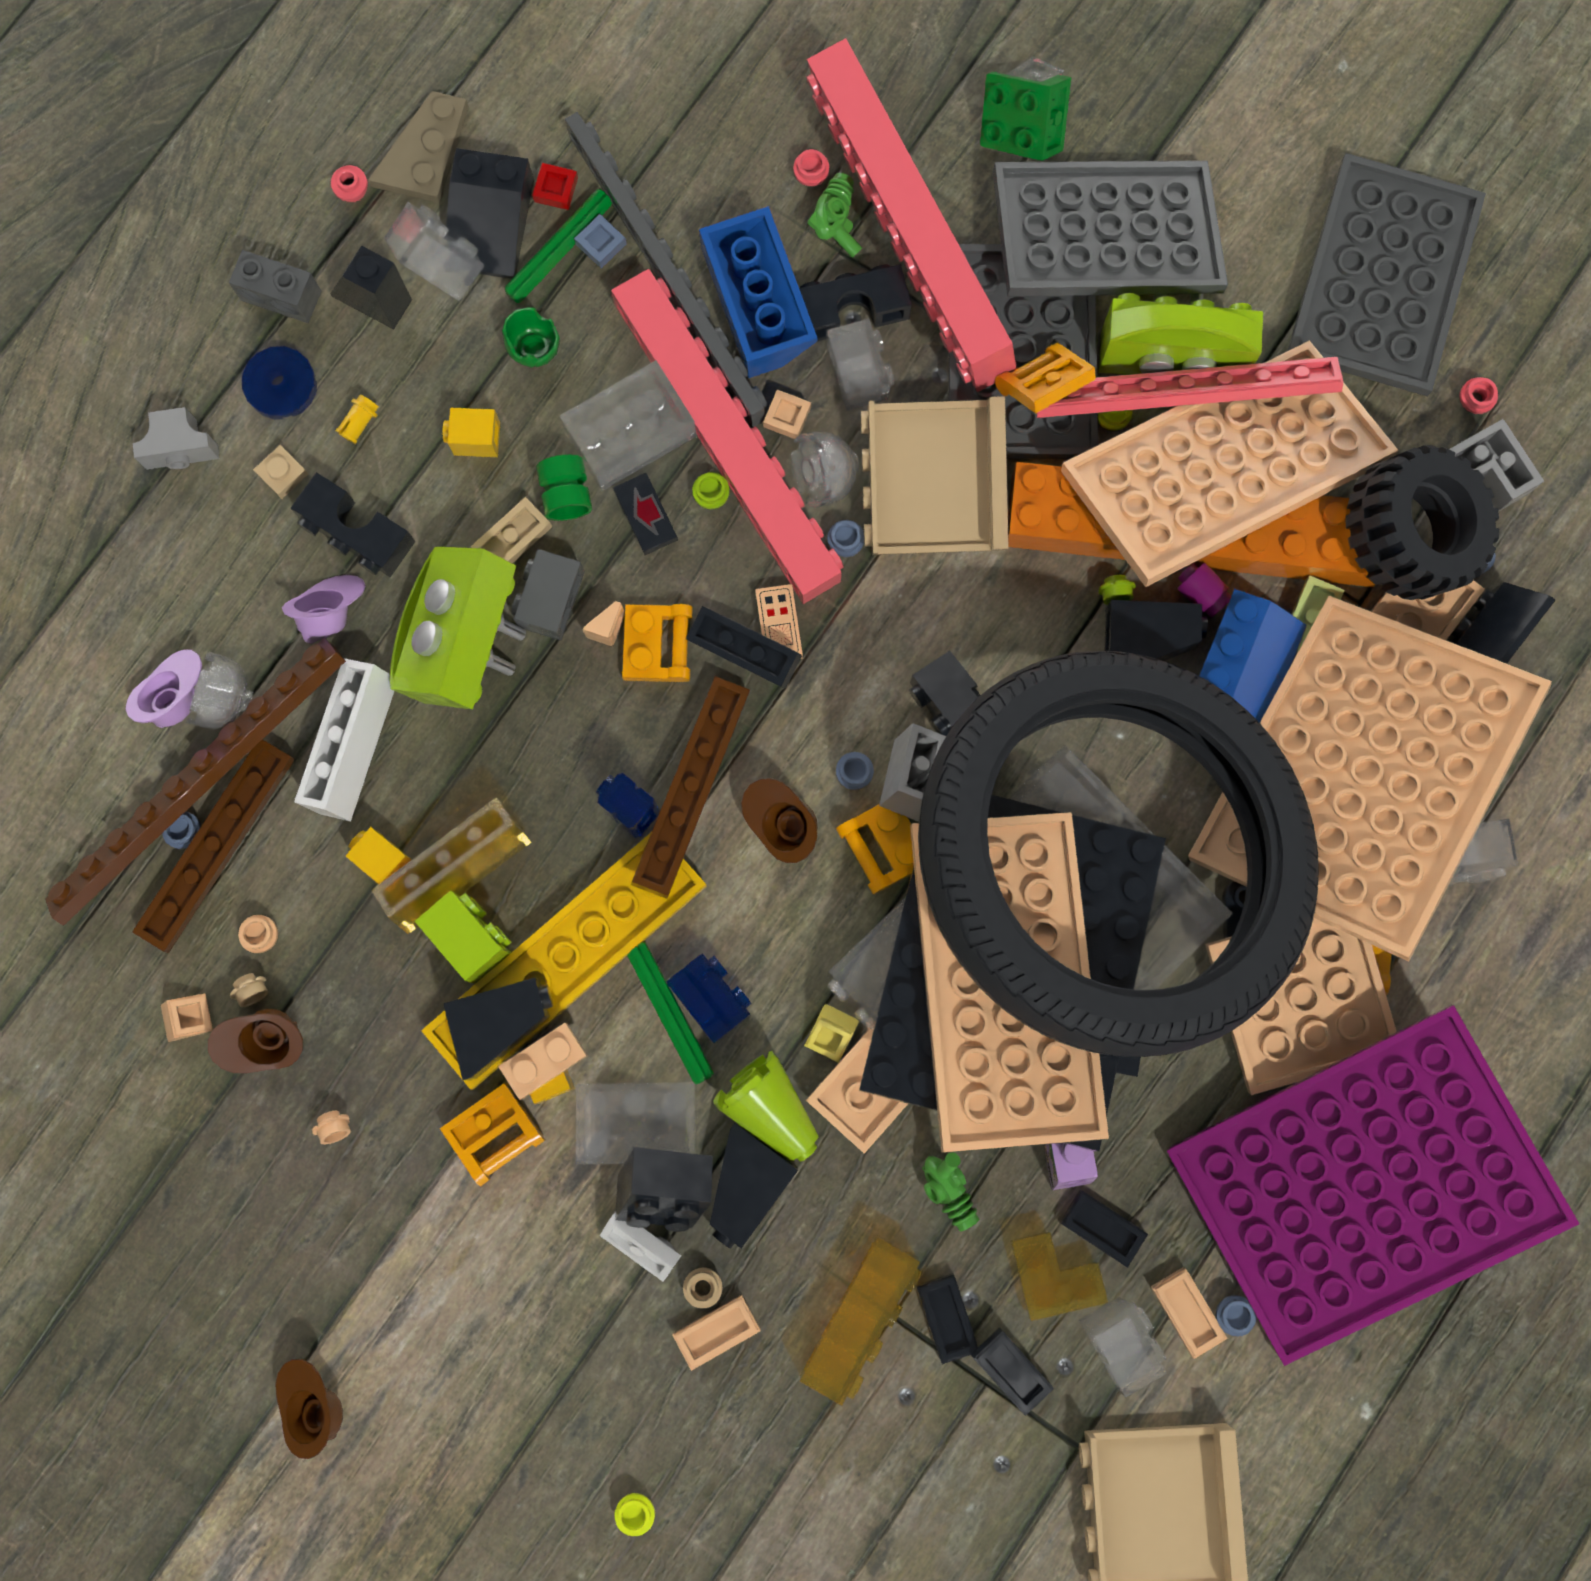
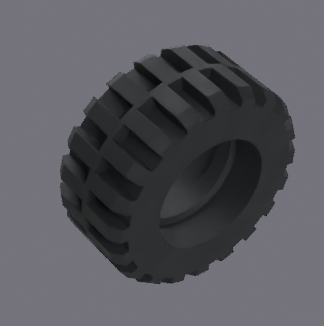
(1458, 513)

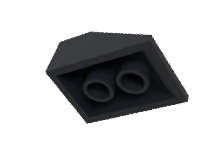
(490, 207)

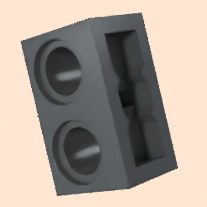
(275, 286)

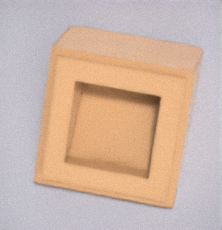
(606, 625)
(186, 1017)

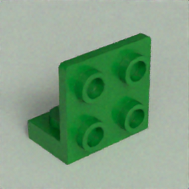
(1025, 115)

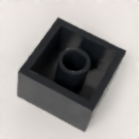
(663, 1189)

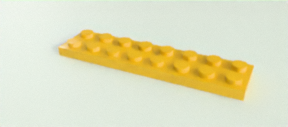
(579, 944)

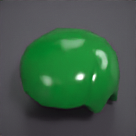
(530, 337)

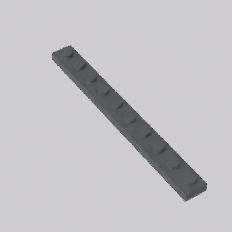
(659, 257)

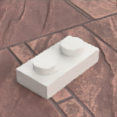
(641, 1246)

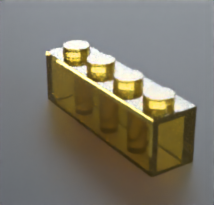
(451, 864)
(859, 1321)

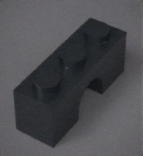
(878, 291)
(324, 509)

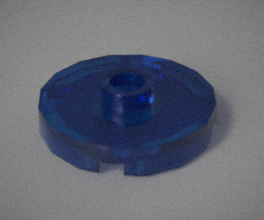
(289, 396)

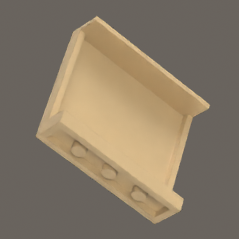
(936, 477)
(1164, 1504)

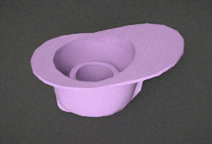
(324, 606)
(167, 692)

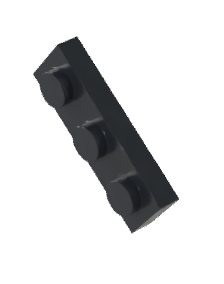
(744, 647)

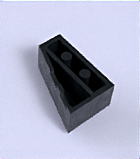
(944, 690)

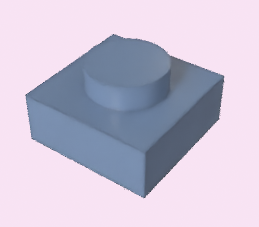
(600, 241)

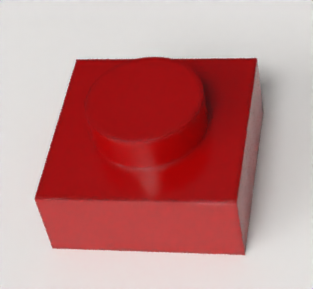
(555, 186)

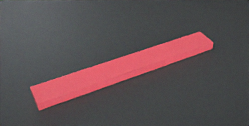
(1202, 386)

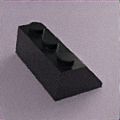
(1502, 621)

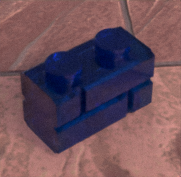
(627, 804)
(709, 997)

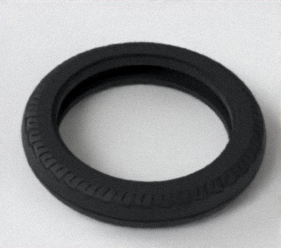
(1003, 955)

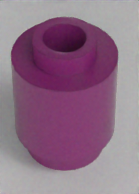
(1204, 587)

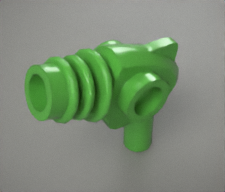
(832, 212)
(946, 1186)

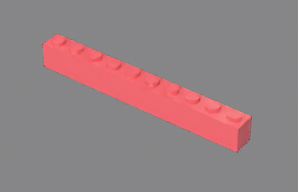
(728, 438)

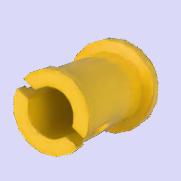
(357, 418)

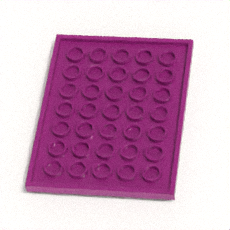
(1371, 1185)

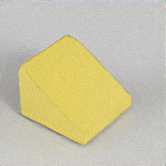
(831, 1033)

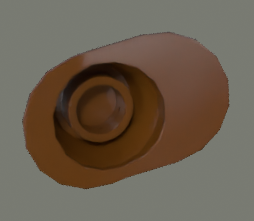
(780, 820)
(256, 1042)
(307, 1409)

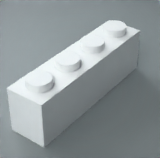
(346, 740)

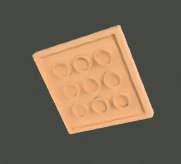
(1318, 1015)

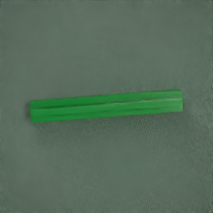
(556, 247)
(670, 1013)

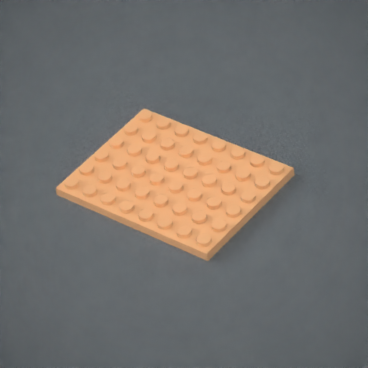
(1396, 762)

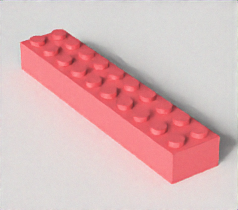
(910, 216)

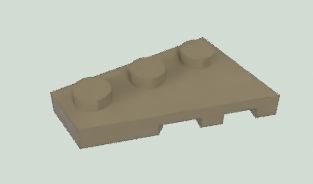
(424, 150)

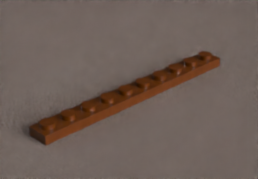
(193, 781)

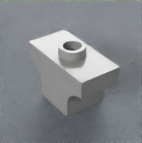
(174, 441)

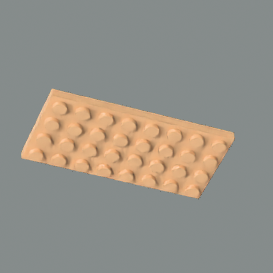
(1222, 471)
(991, 1072)

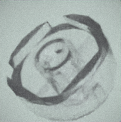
(823, 468)
(219, 693)

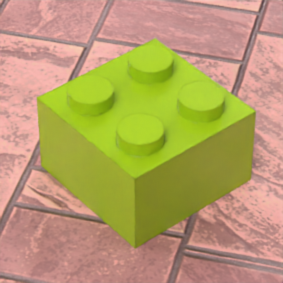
(463, 936)

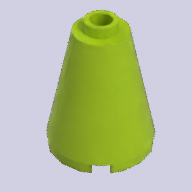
(769, 1108)

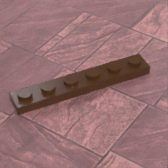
(690, 788)
(213, 846)

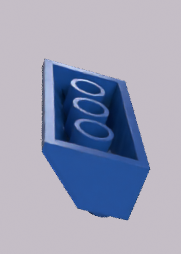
(757, 290)
(1253, 651)

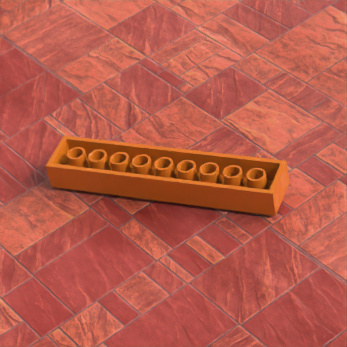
(1304, 543)

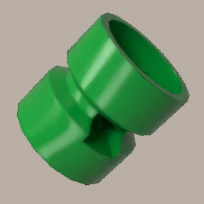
(563, 483)

